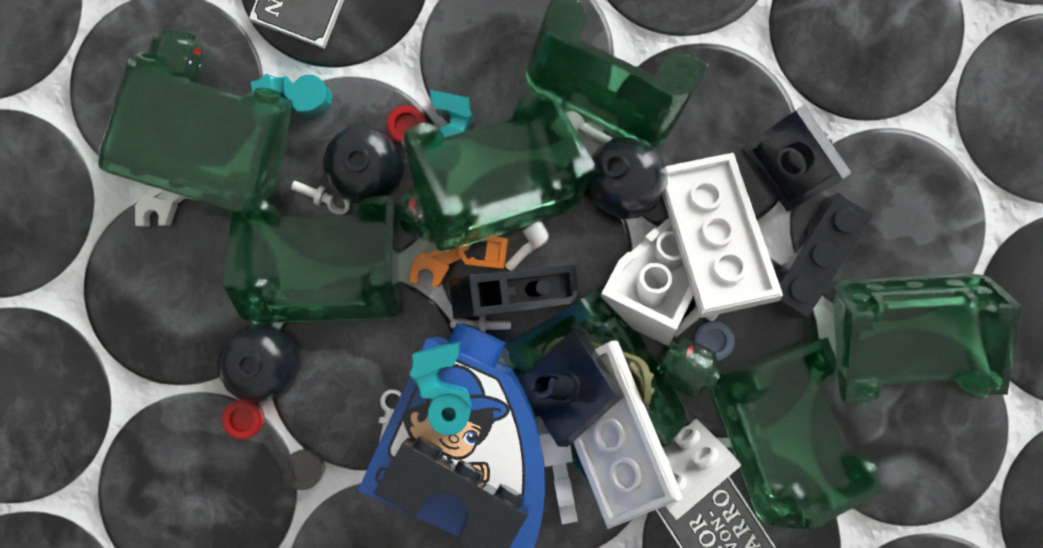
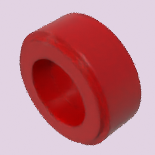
(402, 119)
(243, 419)

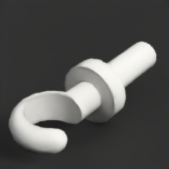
(320, 196)
(483, 324)
(388, 411)

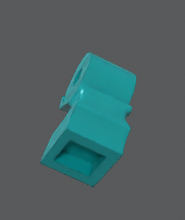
(308, 93)
(455, 108)
(450, 402)

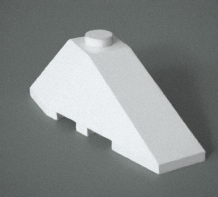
(651, 286)

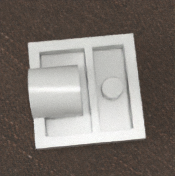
(697, 464)

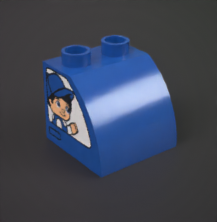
(497, 440)

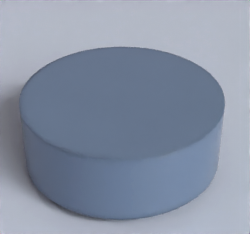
(716, 337)

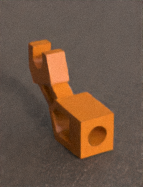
(439, 261)

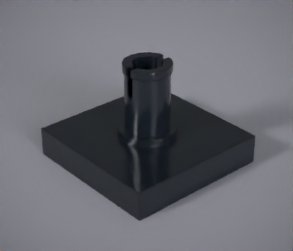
(797, 159)
(571, 388)

